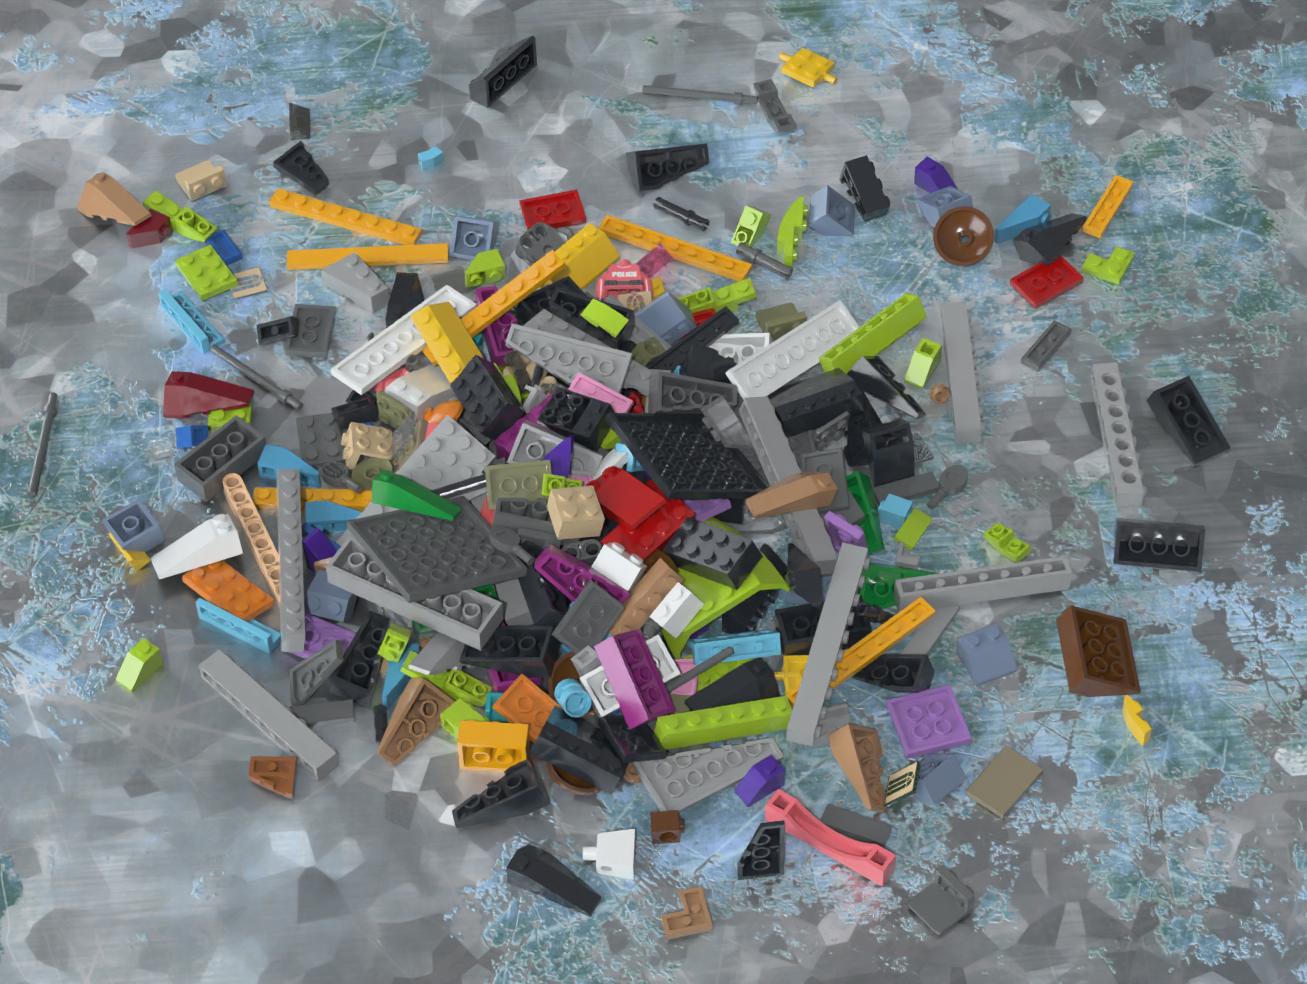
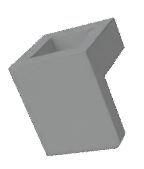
(906, 559)
(586, 661)

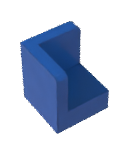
(191, 435)

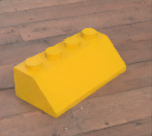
(585, 256)
(445, 338)

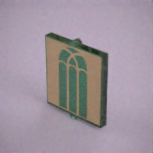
(902, 784)

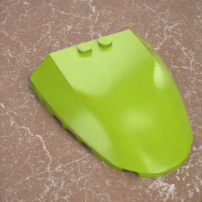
(721, 598)

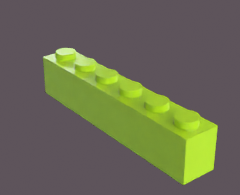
(875, 334)
(723, 722)

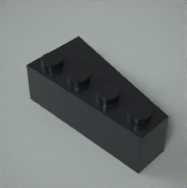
(543, 599)
(361, 664)

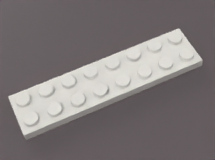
(393, 345)
(792, 353)

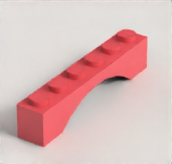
(865, 858)

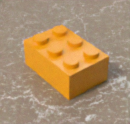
(492, 745)

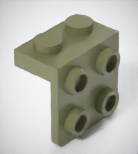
(780, 319)
(391, 410)

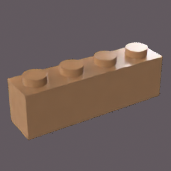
(646, 597)

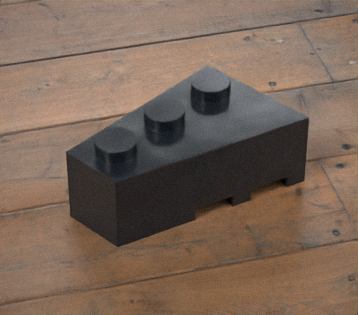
(865, 188)

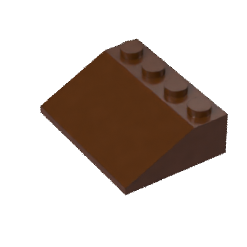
(1097, 653)

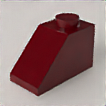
(150, 231)

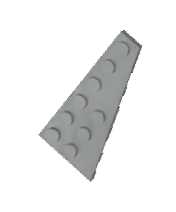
(568, 356)
(699, 774)

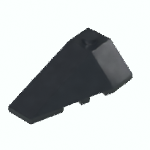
(660, 166)
(706, 364)
(804, 577)
(743, 684)
(511, 796)
(549, 878)

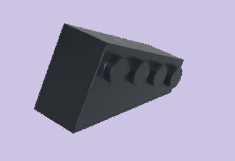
(569, 307)

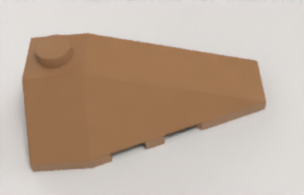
(108, 199)
(794, 494)
(413, 719)
(858, 755)

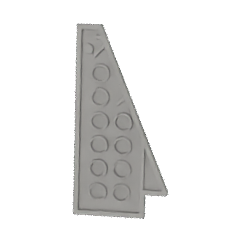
(441, 460)

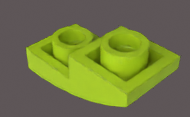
(605, 317)
(555, 481)
(913, 528)
(1003, 540)

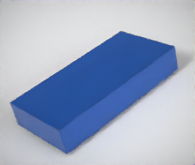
(224, 247)

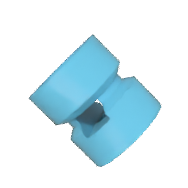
(572, 697)

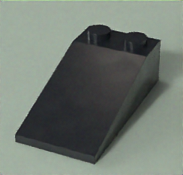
(1188, 420)
(517, 651)

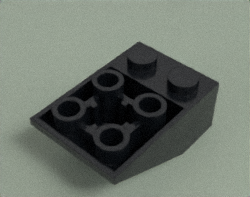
(577, 415)
(889, 451)

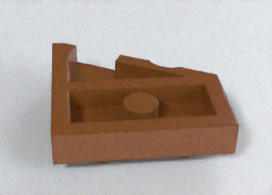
(274, 773)

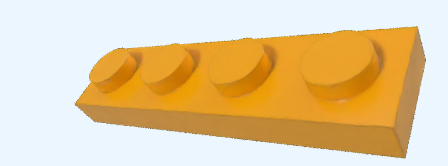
(1107, 206)

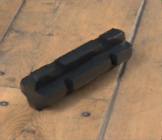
(380, 722)

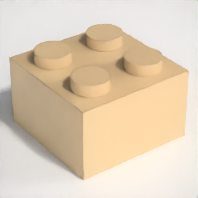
(575, 512)

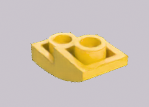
(1132, 714)

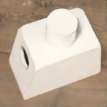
(613, 853)

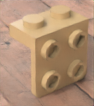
(201, 179)
(367, 441)

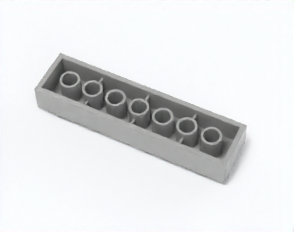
(460, 615)

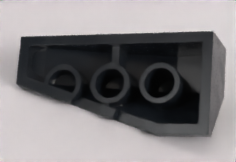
(1047, 240)
(404, 296)
(877, 379)
(855, 449)
(899, 673)
(764, 852)

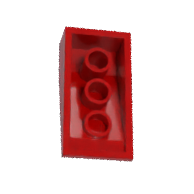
(625, 497)

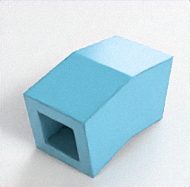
(430, 158)

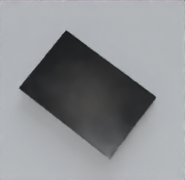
(631, 744)

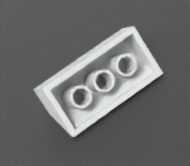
(599, 687)

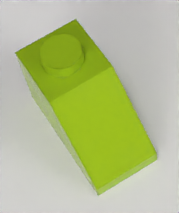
(139, 665)

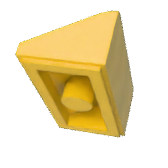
(136, 558)

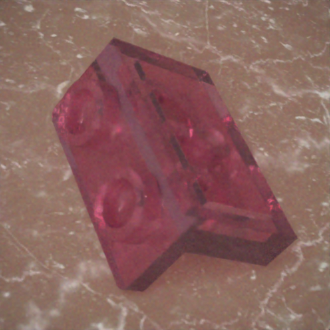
(654, 260)

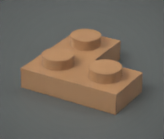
(693, 918)

